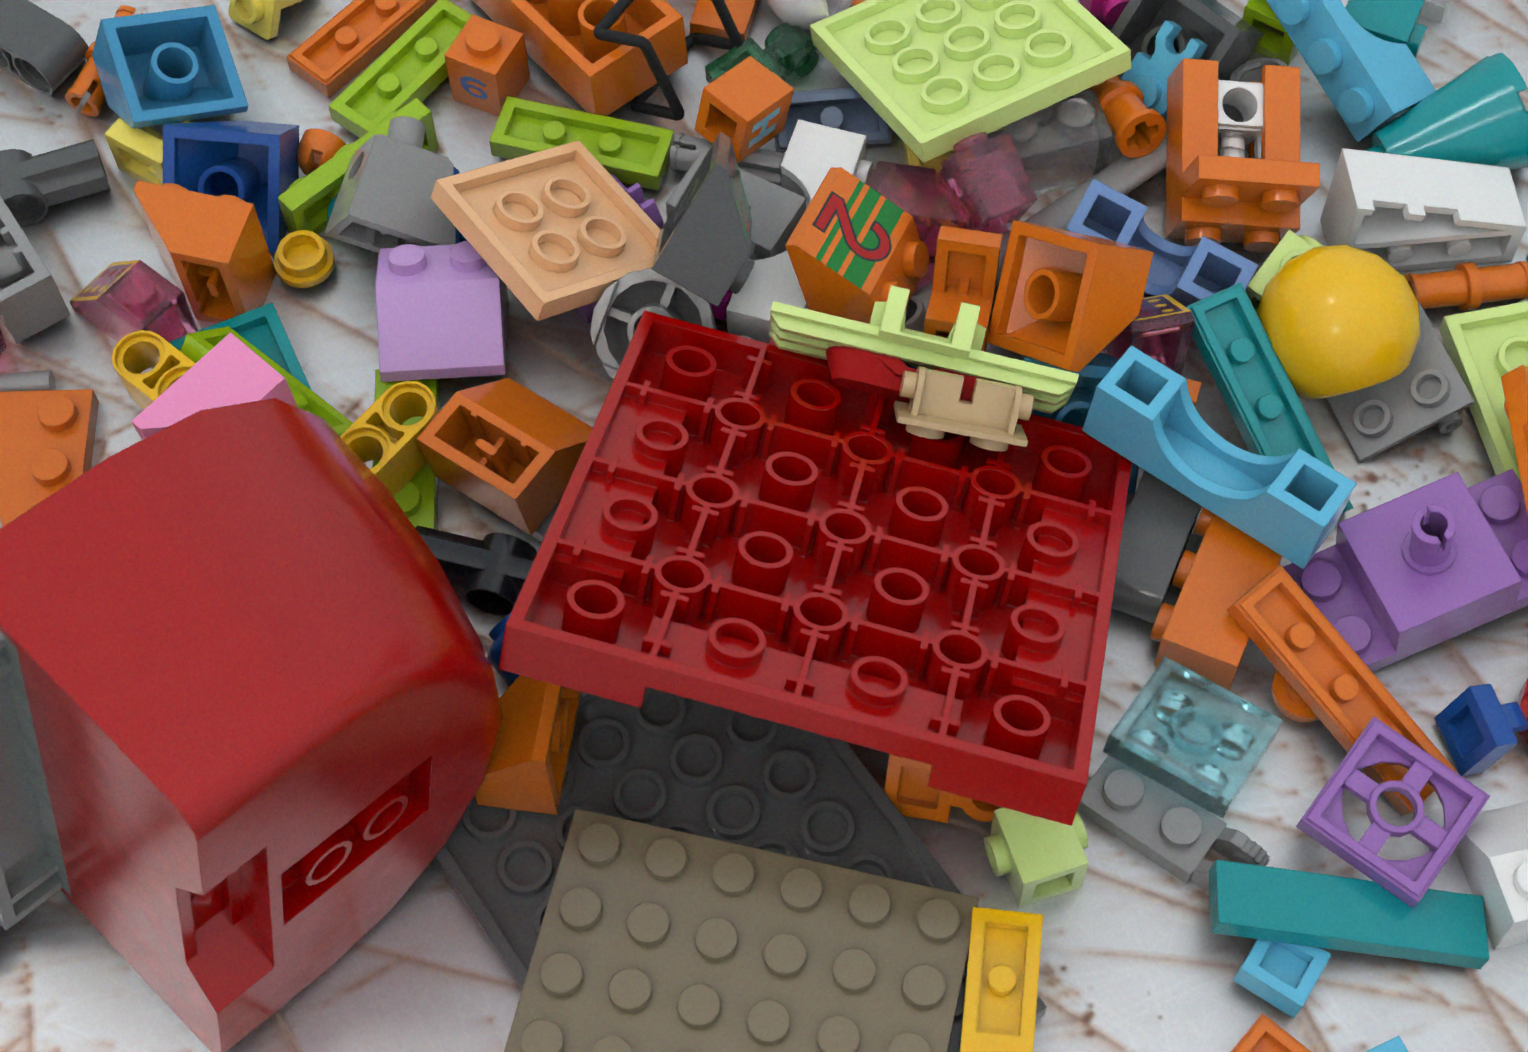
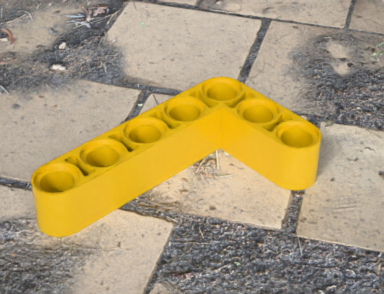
(373, 436)

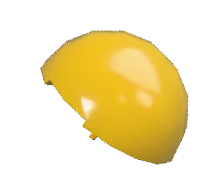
(1340, 320)

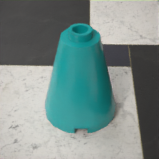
(1466, 120)

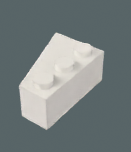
(1422, 210)

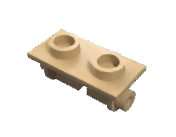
(987, 418)

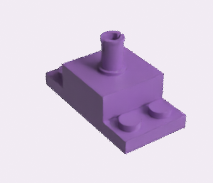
(1423, 567)

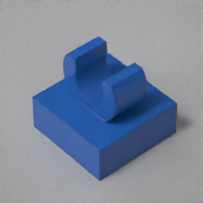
(1479, 728)

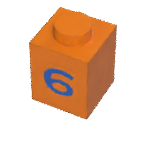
(487, 65)

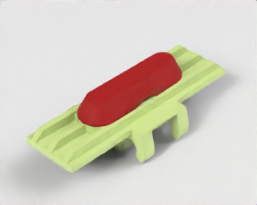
(875, 353)

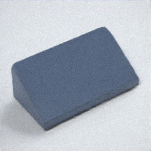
(836, 109)

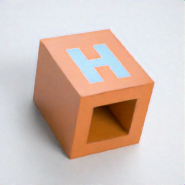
(745, 105)

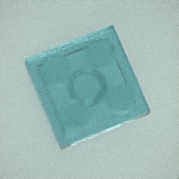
(1193, 736)

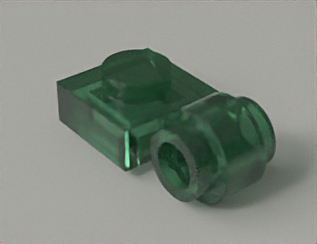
(786, 53)

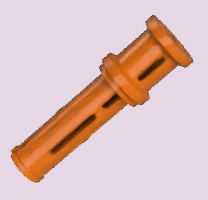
(1134, 125)

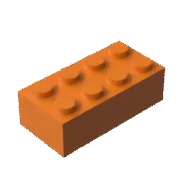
(594, 71)

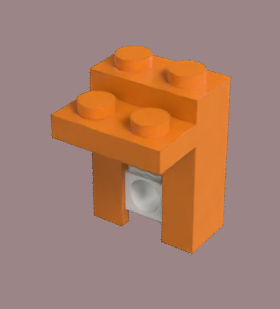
(1231, 194)

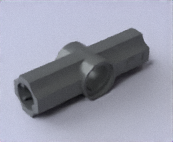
(49, 178)

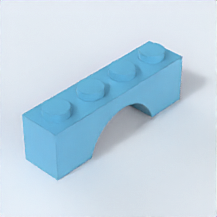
(1359, 72)
(1277, 500)

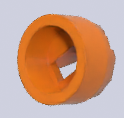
(316, 148)

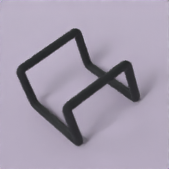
(675, 110)

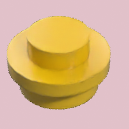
(303, 259)

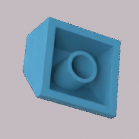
(167, 67)

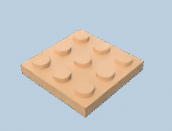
(550, 226)

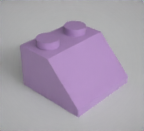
(439, 313)

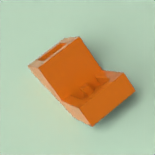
(963, 273)

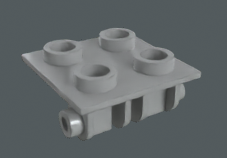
(1419, 398)

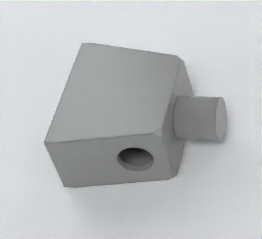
(390, 190)

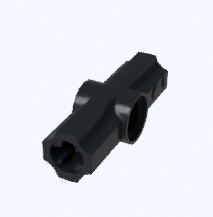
(485, 570)

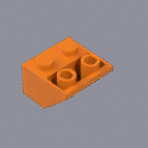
(209, 248)
(505, 450)

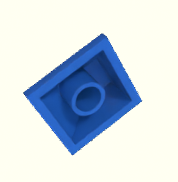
(237, 160)

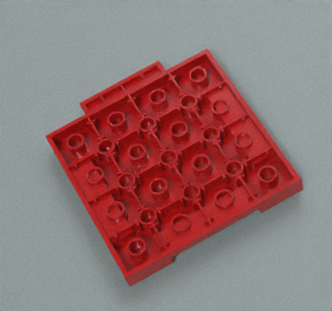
(831, 571)

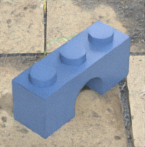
(1175, 269)

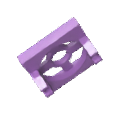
(1458, 797)

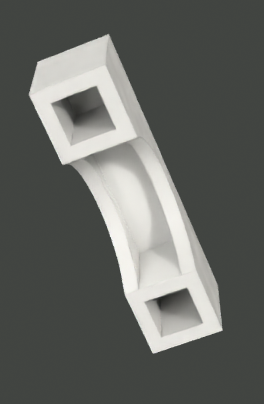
(803, 168)

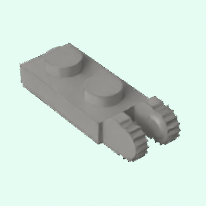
(1163, 823)

